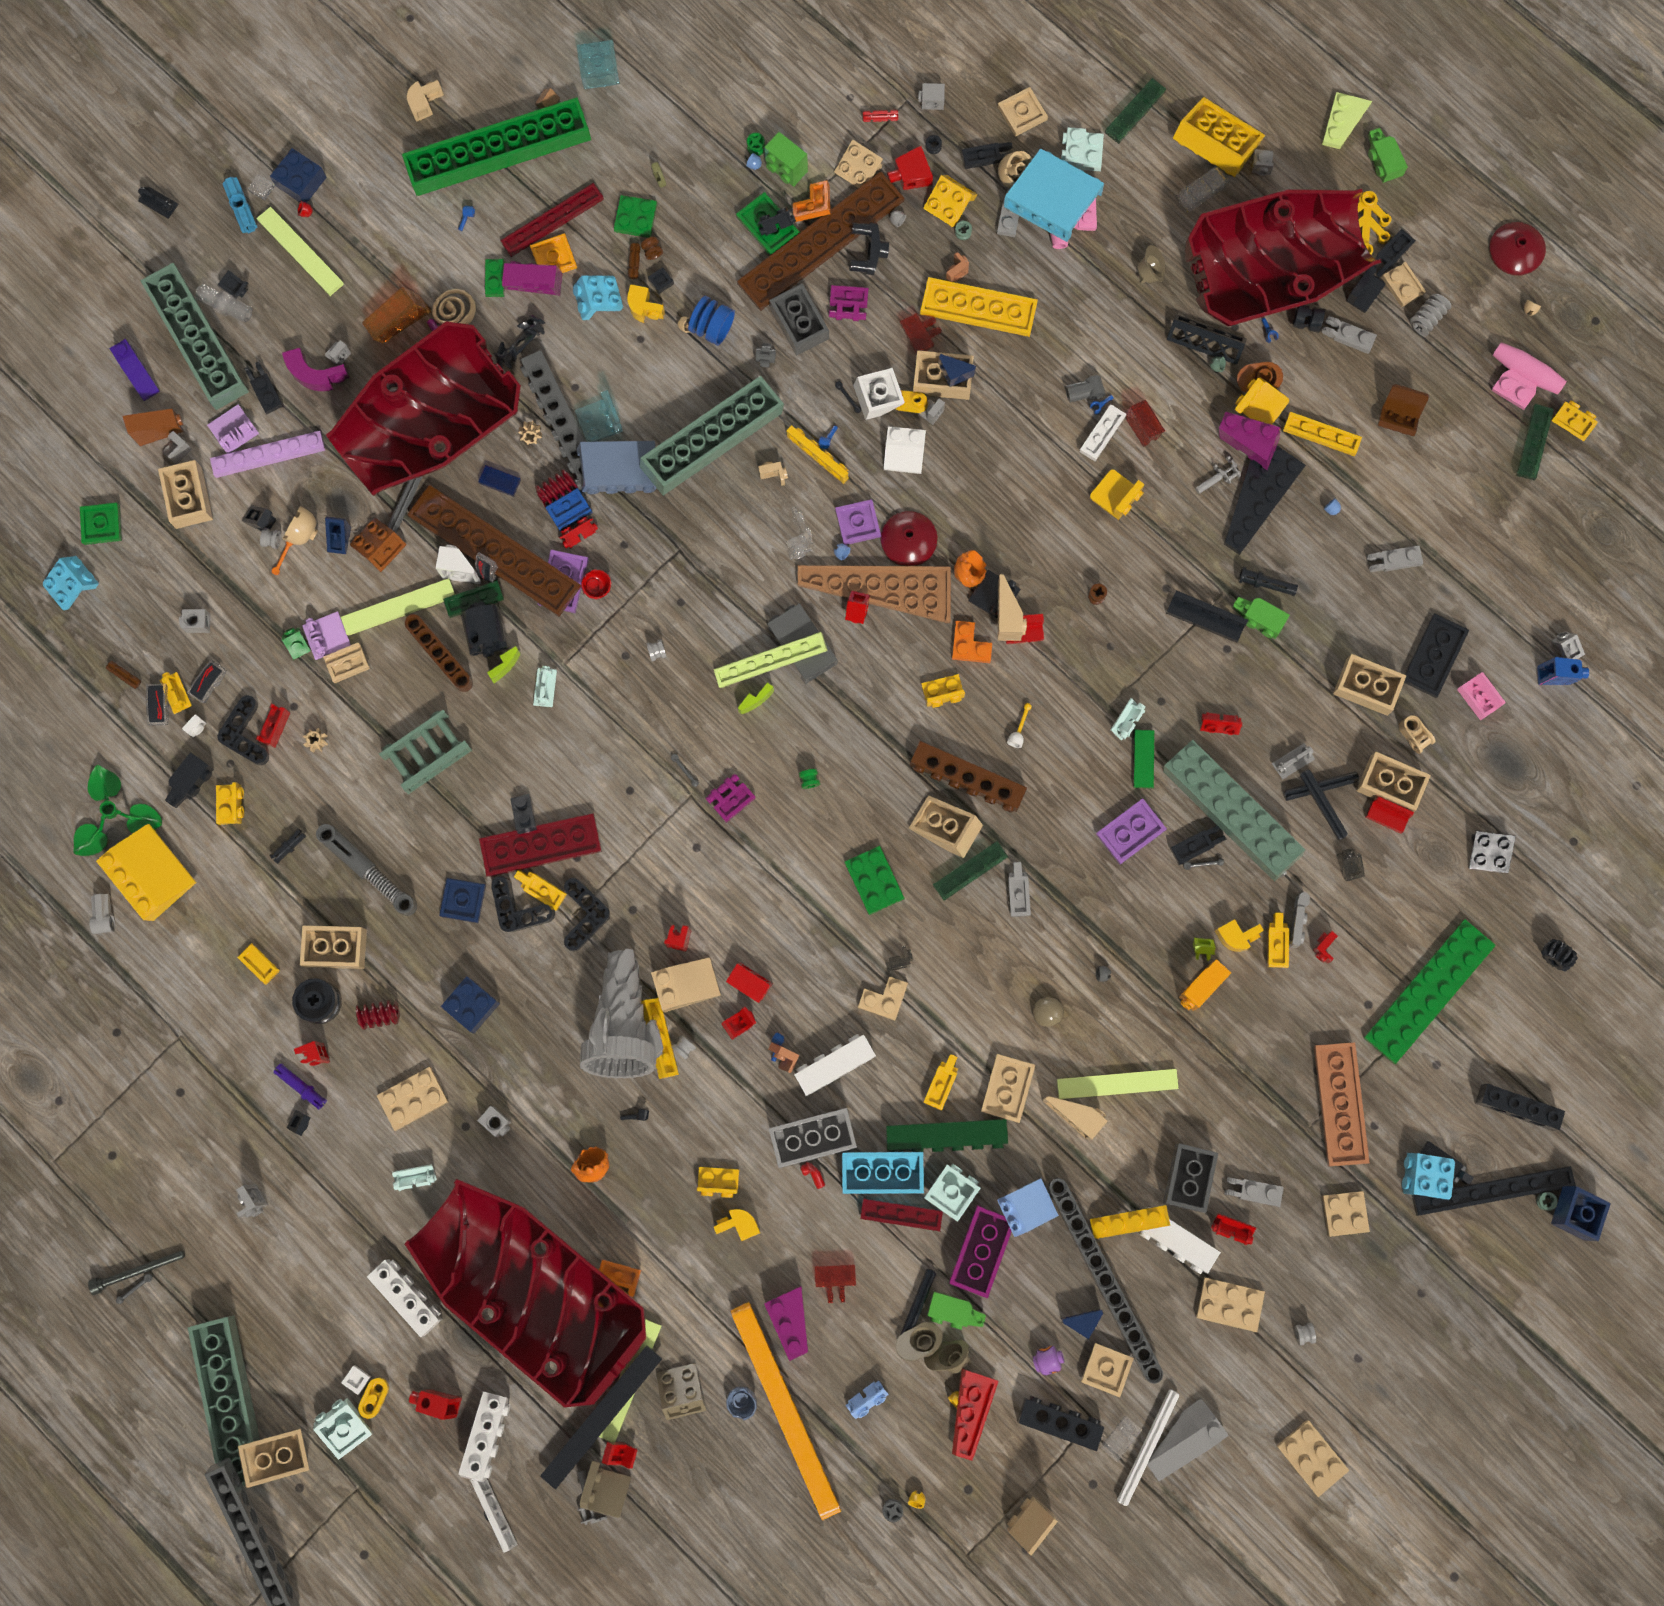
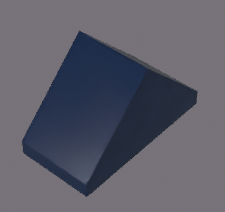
(955, 370)
(337, 535)
(1084, 1322)

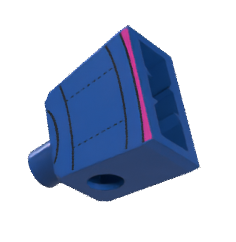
(1561, 671)

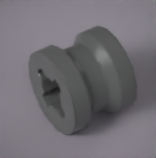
(891, 1513)

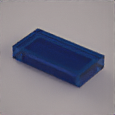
(499, 481)

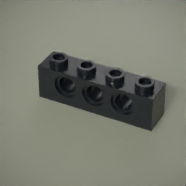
(1520, 1107)
(1091, 1437)

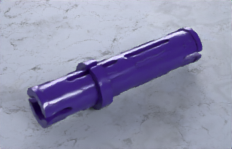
(306, 1092)

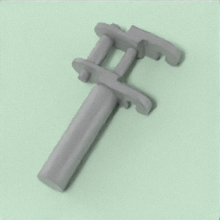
(1220, 474)
(582, 1478)

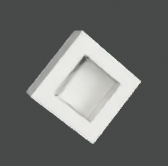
(194, 726)
(356, 1379)

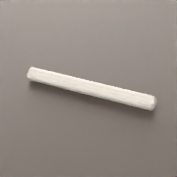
(1148, 1447)

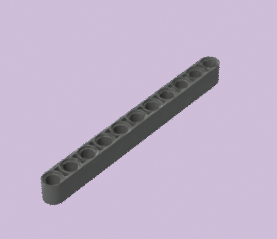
(1107, 1290)

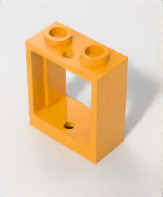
(1204, 985)

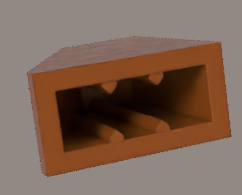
(152, 425)

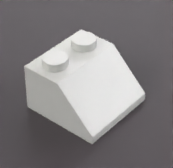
(878, 393)
(904, 450)
(455, 566)

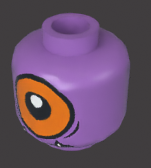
(1048, 1360)

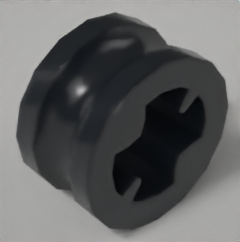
(933, 150)

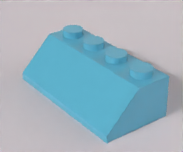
(882, 1172)

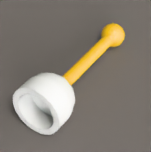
(1016, 738)

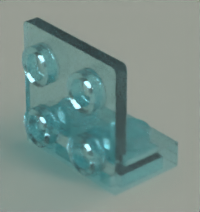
(599, 419)

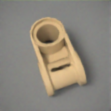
(1416, 735)

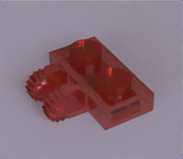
(917, 334)
(835, 1276)

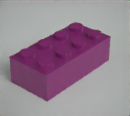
(981, 1252)

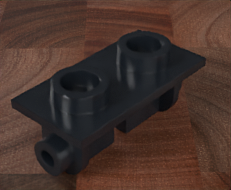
(157, 201)
(782, 218)

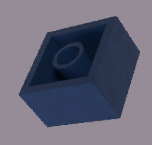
(298, 176)
(470, 1005)
(1580, 1213)

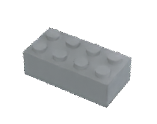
(812, 1138)

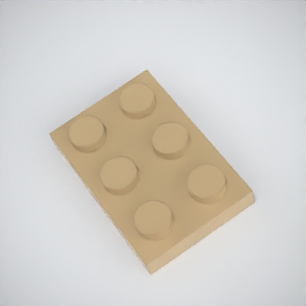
(1008, 1088)
(412, 1098)
(1230, 1304)
(1312, 1458)

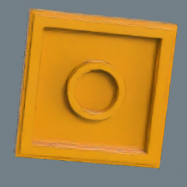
(554, 252)

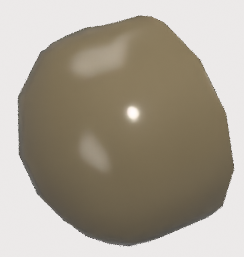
(1048, 1011)

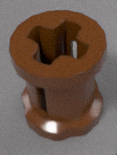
(1097, 588)

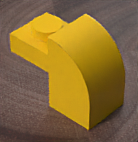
(640, 306)
(1235, 939)
(742, 1220)

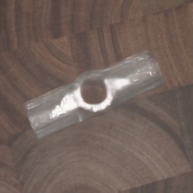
(223, 303)

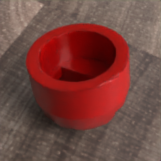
(304, 209)

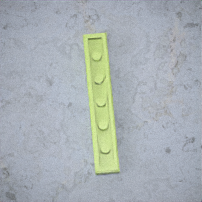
(300, 251)
(397, 607)
(770, 660)
(1117, 1084)
(613, 1429)

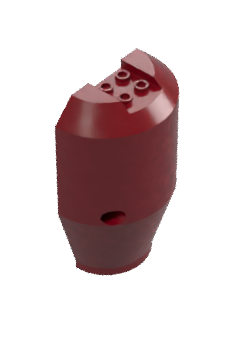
(1265, 261)
(444, 400)

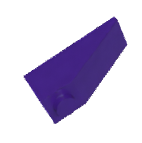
(134, 369)

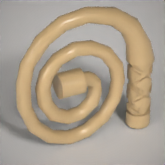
(467, 319)

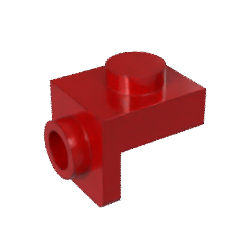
(1324, 942)
(739, 1023)
(619, 1454)

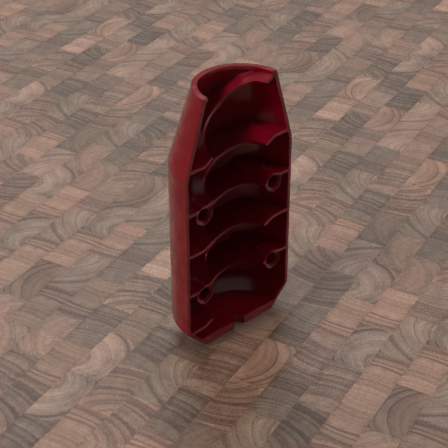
(543, 1302)

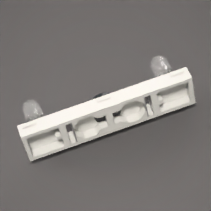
(492, 1514)

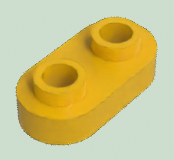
(910, 404)
(373, 1397)

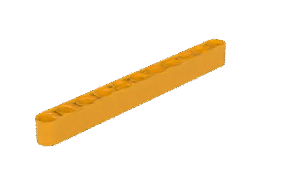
(785, 1411)

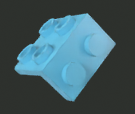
(597, 294)
(68, 580)
(1428, 1176)

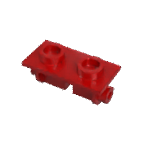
(571, 535)
(1229, 725)
(1230, 1227)

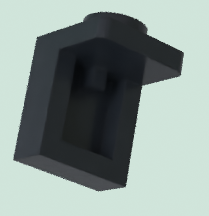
(233, 285)

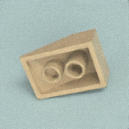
(1010, 616)
(946, 826)
(685, 984)
(1081, 1117)
(273, 1458)
(1031, 1524)

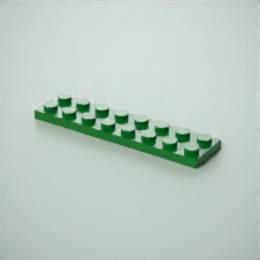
(1429, 991)

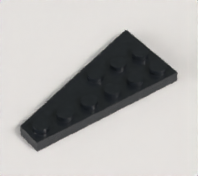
(1260, 495)

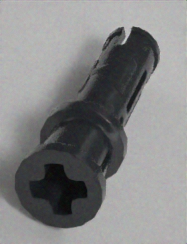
(1256, 581)

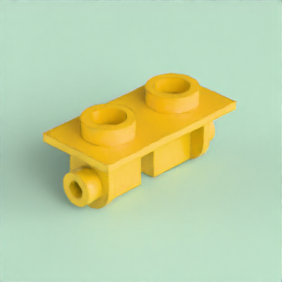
(176, 693)

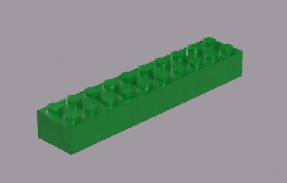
(496, 146)

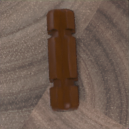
(634, 259)
(123, 674)

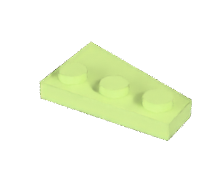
(1343, 118)

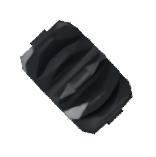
(1559, 955)

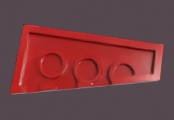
(972, 1410)

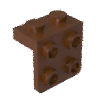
(1402, 409)

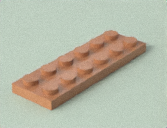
(1341, 1104)

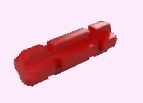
(880, 115)

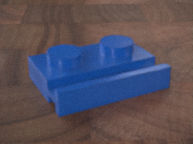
(568, 509)

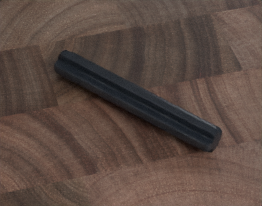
(1326, 784)
(1323, 804)
(919, 1300)

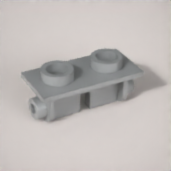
(1293, 761)

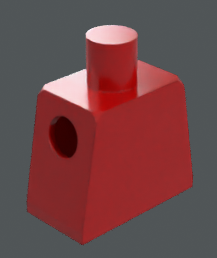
(912, 170)
(436, 1403)

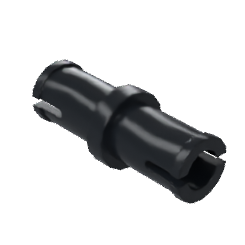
(287, 845)

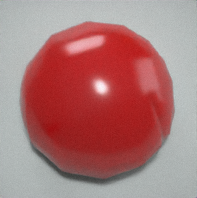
(596, 584)

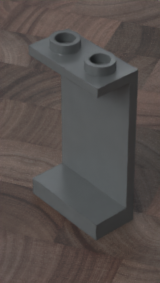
(796, 625)

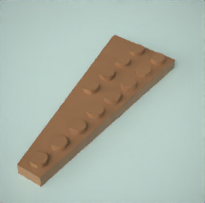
(907, 589)

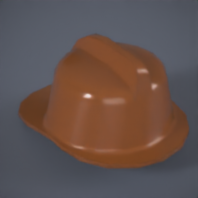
(1266, 370)

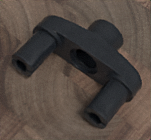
(876, 248)

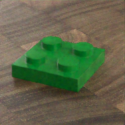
(635, 216)
(100, 523)

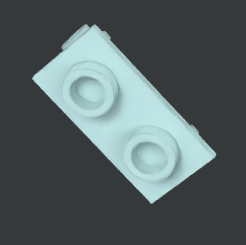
(545, 687)
(1124, 723)
(419, 1175)

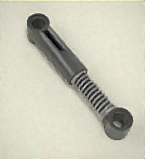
(365, 868)

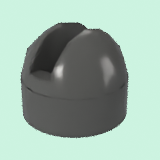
(1103, 973)

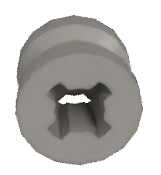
(270, 538)
(656, 650)
(683, 1047)
(1305, 1334)

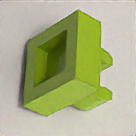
(1204, 946)

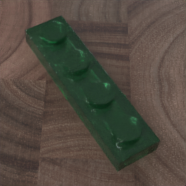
(1135, 111)
(1534, 442)
(970, 871)

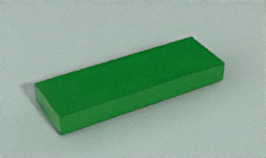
(1144, 759)

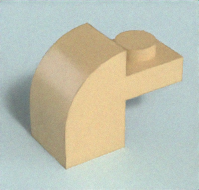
(420, 96)

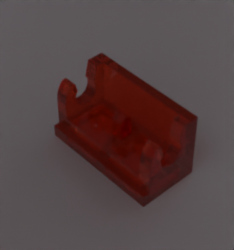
(1144, 422)

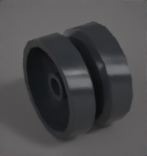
(316, 1012)

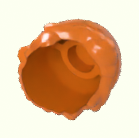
(970, 569)
(591, 1165)

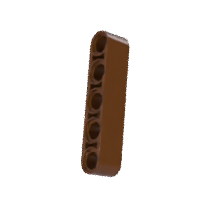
(434, 645)

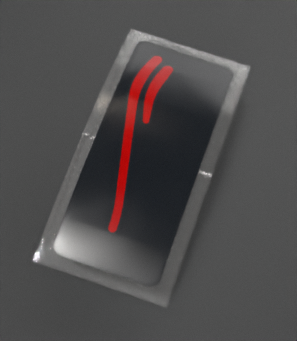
(485, 568)
(206, 681)
(156, 704)

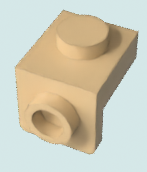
(772, 469)

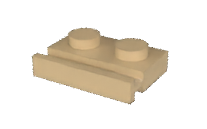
(1403, 284)
(346, 662)

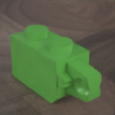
(1386, 156)
(1261, 616)
(954, 1310)

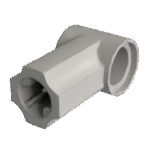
(102, 919)

